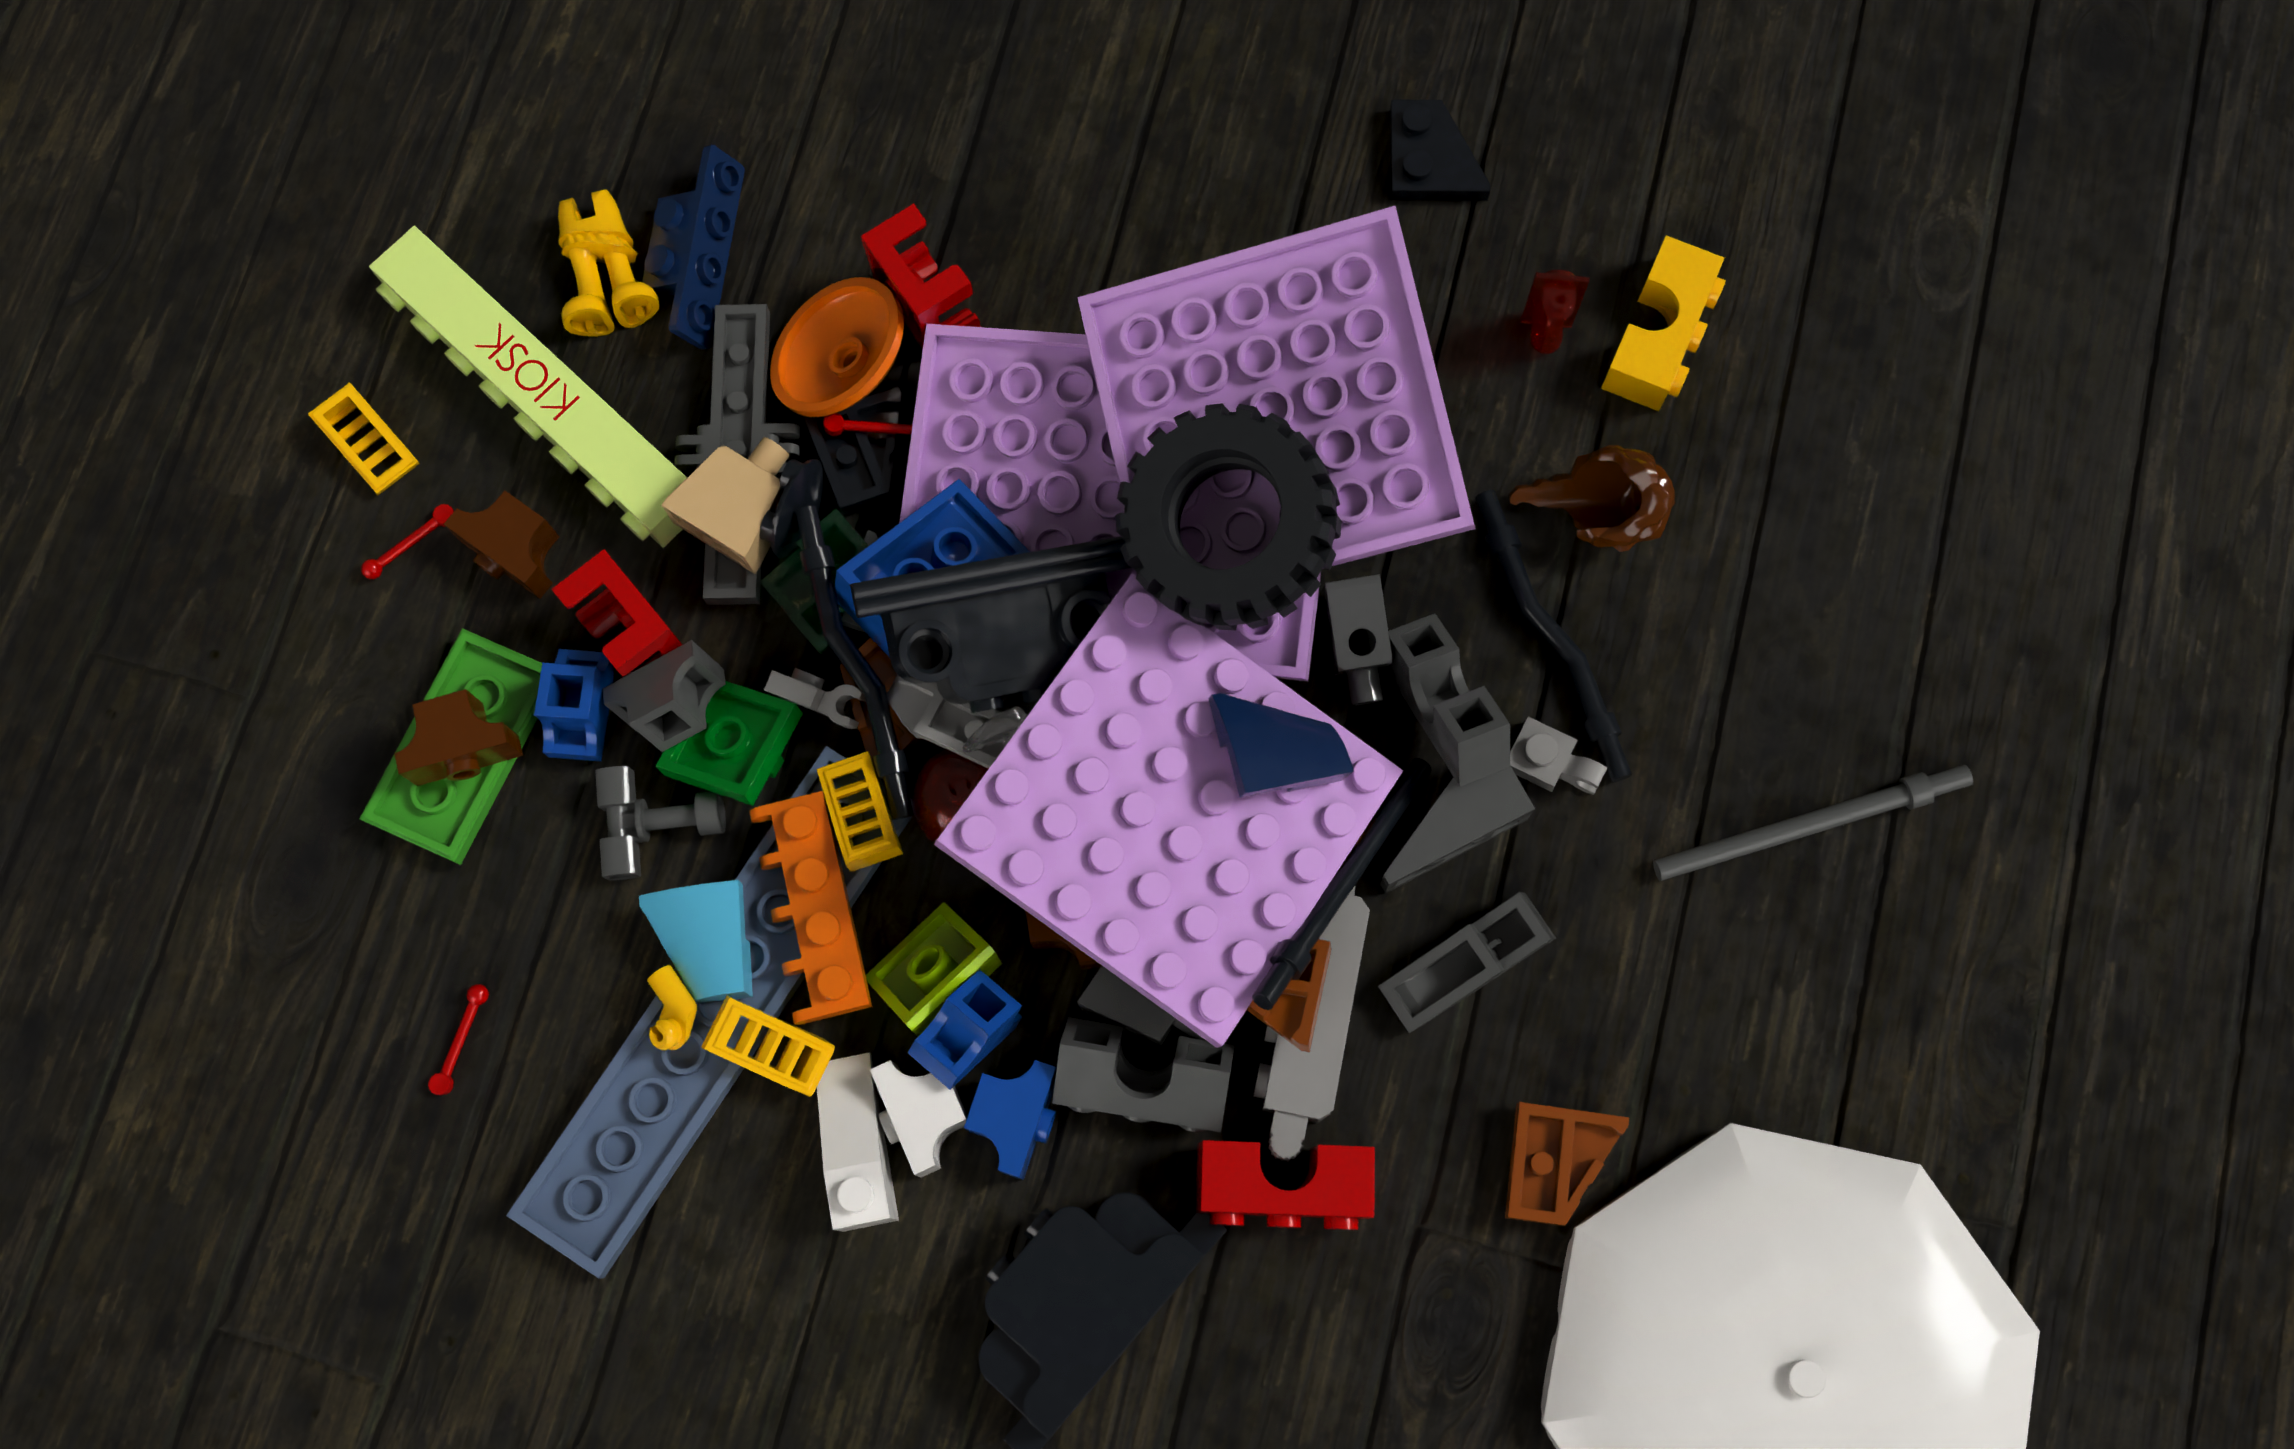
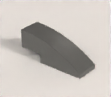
(1466, 961)

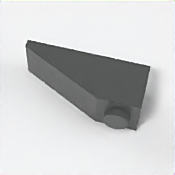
(1459, 823)

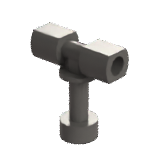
(632, 822)

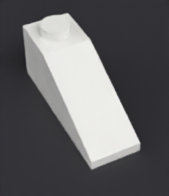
(854, 1146)

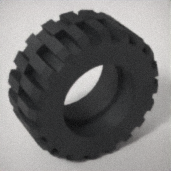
(1178, 467)

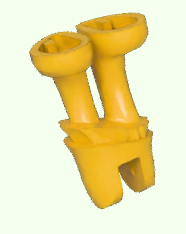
(603, 241)

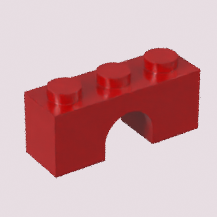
(1336, 1187)

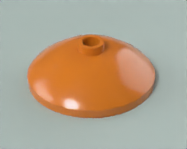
(837, 347)

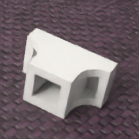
(918, 1114)

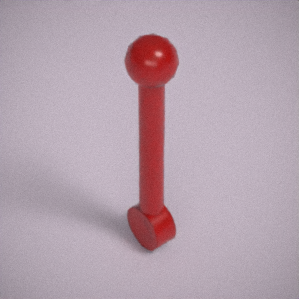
(835, 425)
(373, 568)
(442, 1082)

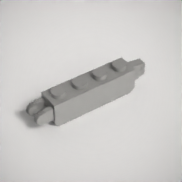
(1304, 1084)

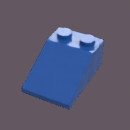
(941, 533)

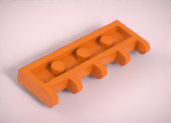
(816, 906)

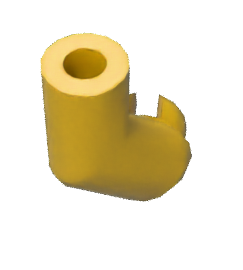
(678, 1010)

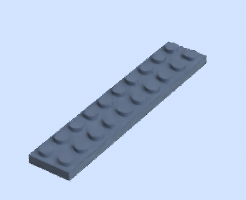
(659, 1101)

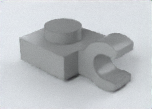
(807, 692)
(1545, 756)

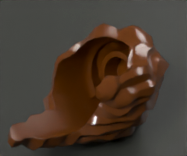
(1611, 494)

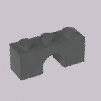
(1460, 723)
(1099, 1078)

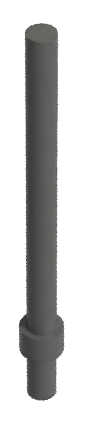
(1911, 792)

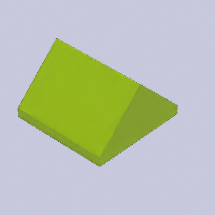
(931, 967)

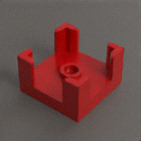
(906, 275)
(618, 603)

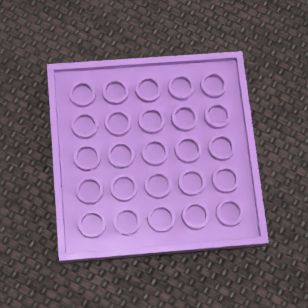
(1301, 330)
(1129, 825)

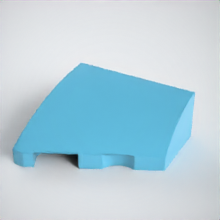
(704, 937)

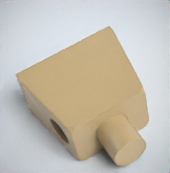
(729, 499)

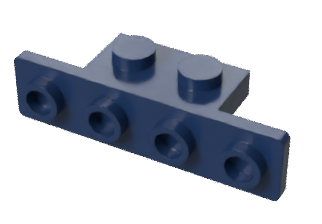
(693, 246)

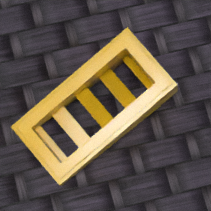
(341, 405)
(871, 851)
(809, 1067)

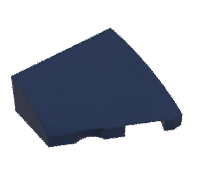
(1276, 747)

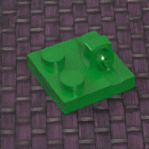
(737, 747)

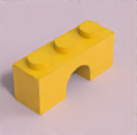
(1678, 287)

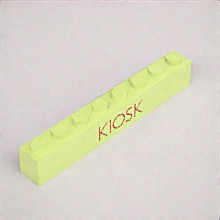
(532, 380)

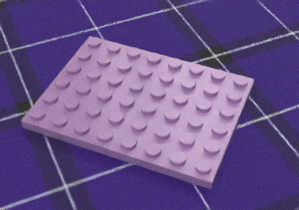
(1031, 441)

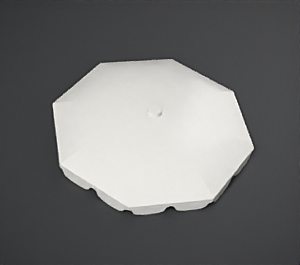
(1785, 1306)

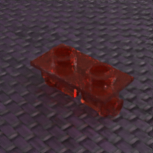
(1551, 306)

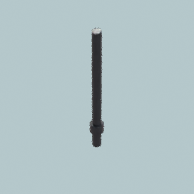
(1294, 953)

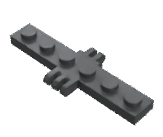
(738, 423)

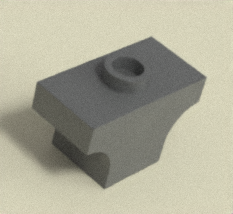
(668, 695)

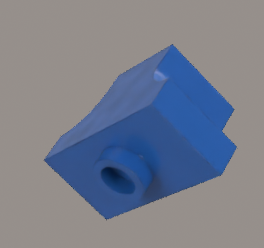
(573, 704)
(966, 1029)
(1014, 1115)

